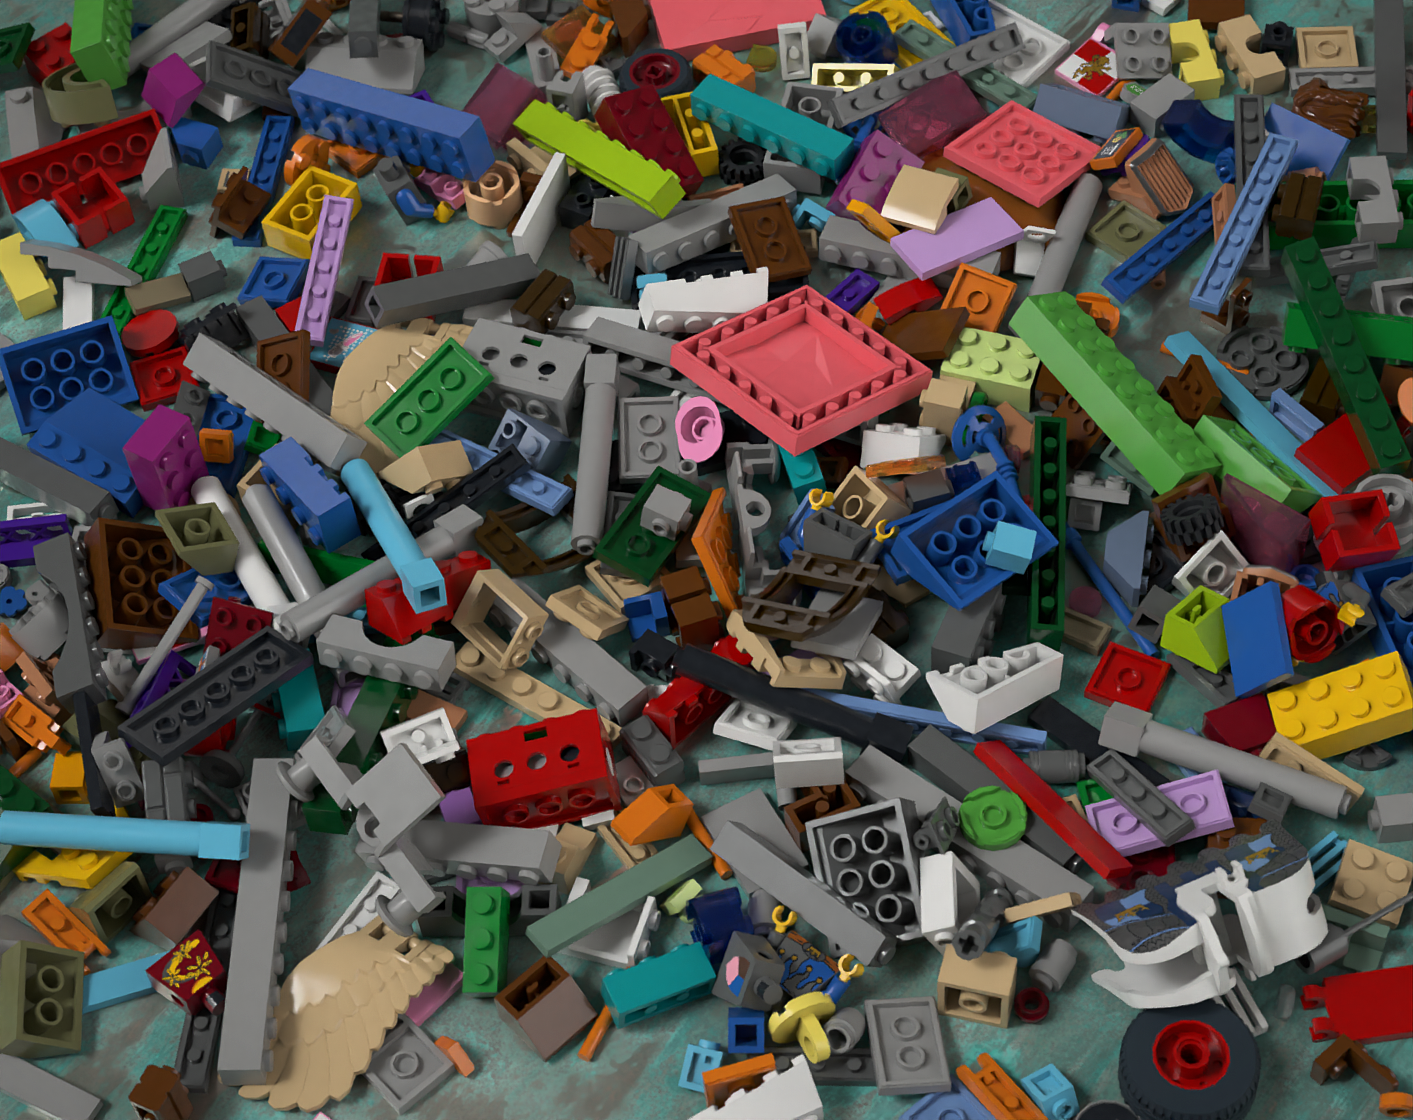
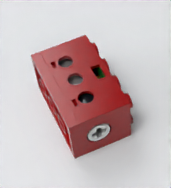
(544, 772)

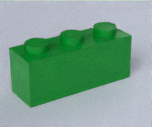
(486, 941)

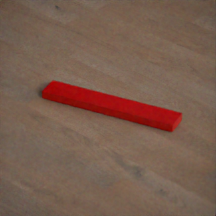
(1053, 810)

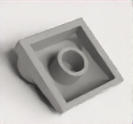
(1393, 296)

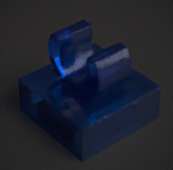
(963, 476)

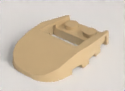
(786, 671)

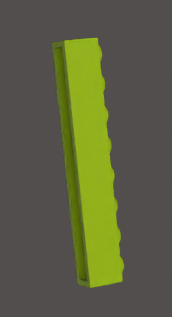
(600, 158)

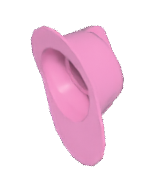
(699, 429)

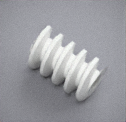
(598, 85)

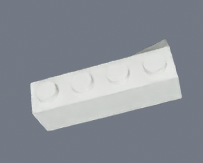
(702, 303)
(996, 686)
(778, 1098)

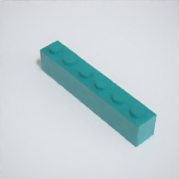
(772, 127)

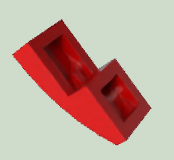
(906, 297)

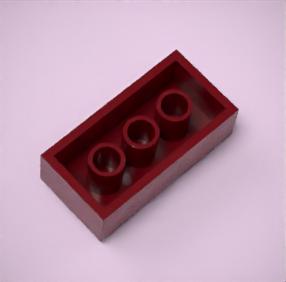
(643, 124)

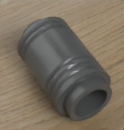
(1057, 765)

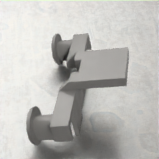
(741, 464)
(394, 793)

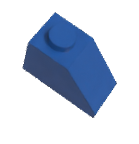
(196, 142)

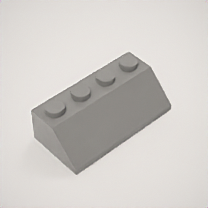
(395, 68)

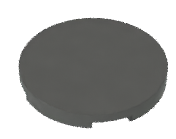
(1267, 359)

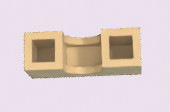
(1240, 43)

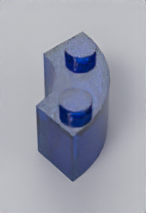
(1198, 130)

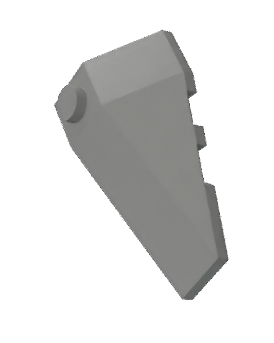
(30, 121)

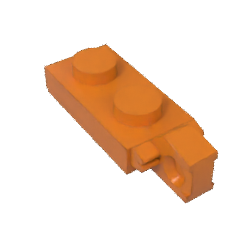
(35, 726)

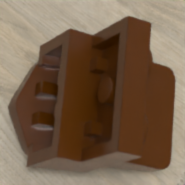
(1194, 393)
(1203, 484)

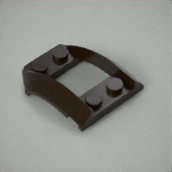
(499, 539)
(771, 610)

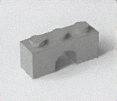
(1372, 181)

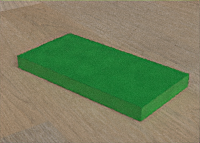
(429, 399)

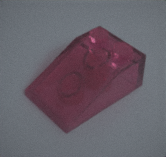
(933, 115)
(1265, 527)

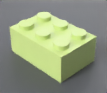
(998, 364)

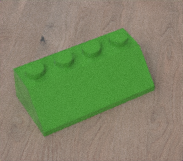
(1253, 463)

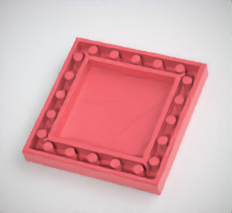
(730, 24)
(800, 369)

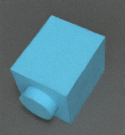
(1009, 547)

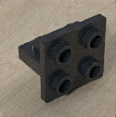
(219, 324)

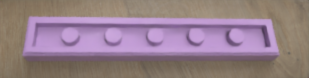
(324, 267)

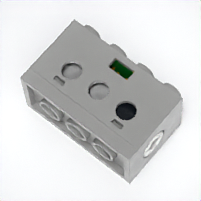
(531, 374)

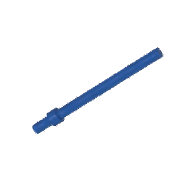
(1073, 543)

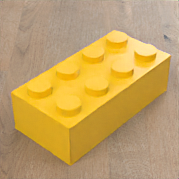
(1346, 707)

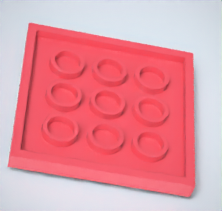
(1023, 153)

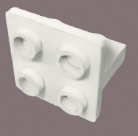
(881, 671)
(426, 736)

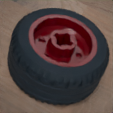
(657, 66)

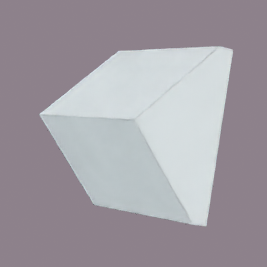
(1211, 567)
(808, 762)

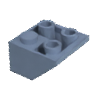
(534, 439)

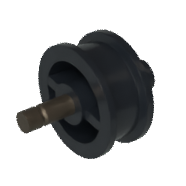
(421, 21)

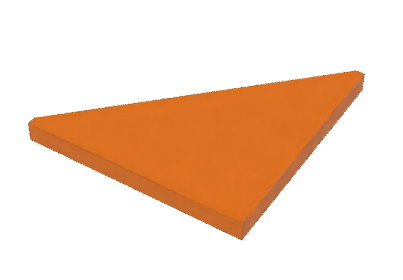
(714, 547)

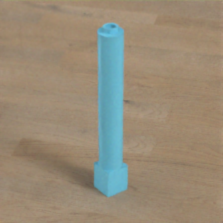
(419, 575)
(126, 834)

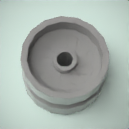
(1399, 499)

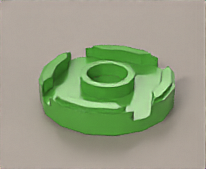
(992, 818)

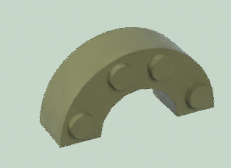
(76, 100)

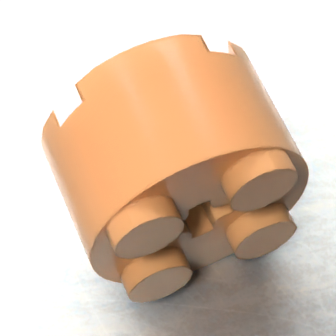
(494, 196)

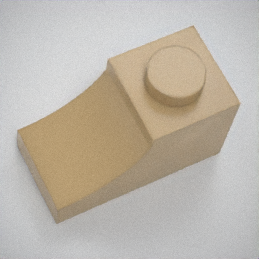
(575, 850)

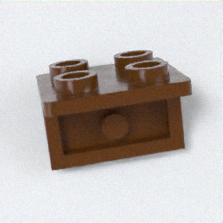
(238, 206)
(1082, 433)

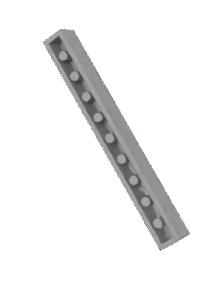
(649, 356)
(259, 930)

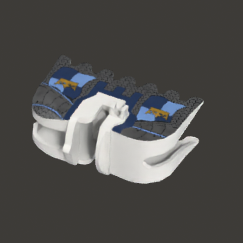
(1175, 931)

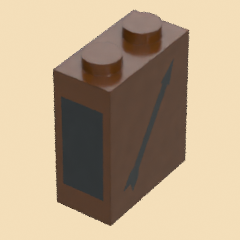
(300, 31)

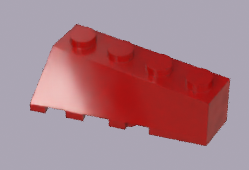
(393, 614)
(689, 703)

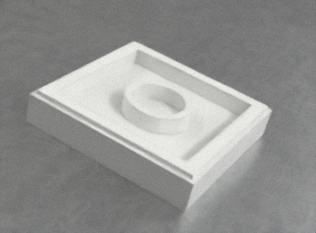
(753, 725)

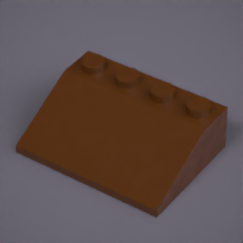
(125, 574)

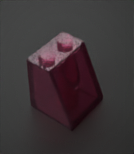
(500, 102)

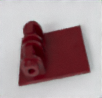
(233, 623)

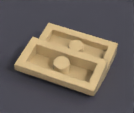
(919, 199)

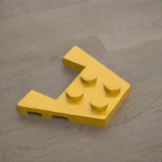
(73, 866)

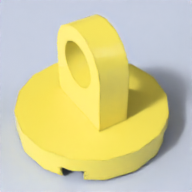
(804, 1023)

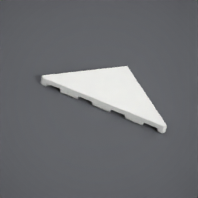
(1040, 50)

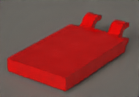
(1337, 455)
(1363, 1005)

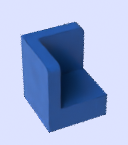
(646, 613)

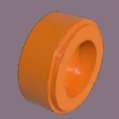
(1396, 1104)

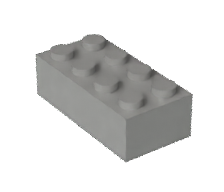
(810, 102)

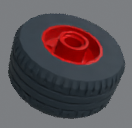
(1189, 1064)

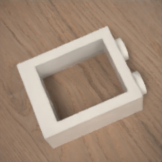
(947, 897)

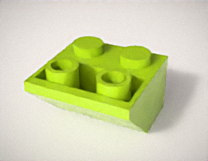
(1197, 630)

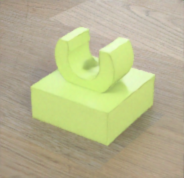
(677, 900)

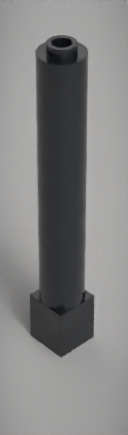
(793, 703)

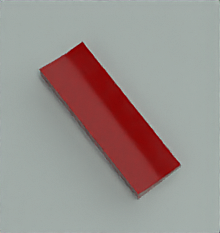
(117, 148)

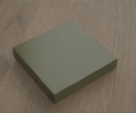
(1123, 231)

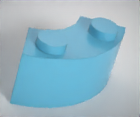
(44, 223)

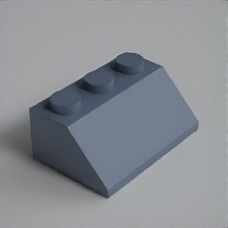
(1081, 111)

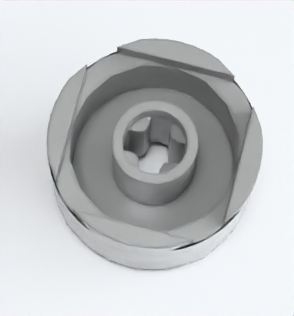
(482, 16)
(44, 630)

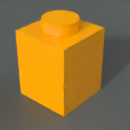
(68, 779)

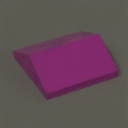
(171, 88)

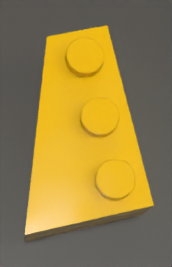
(694, 132)

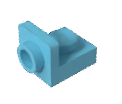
(811, 211)
(700, 1059)
(1052, 1093)

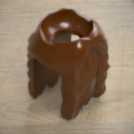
(1331, 107)

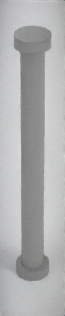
(165, 645)

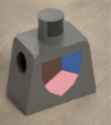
(750, 973)

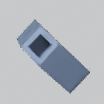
(1127, 557)

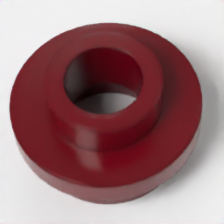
(1031, 996)

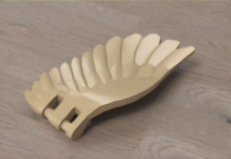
(379, 370)
(339, 1011)

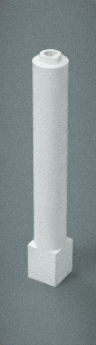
(249, 563)

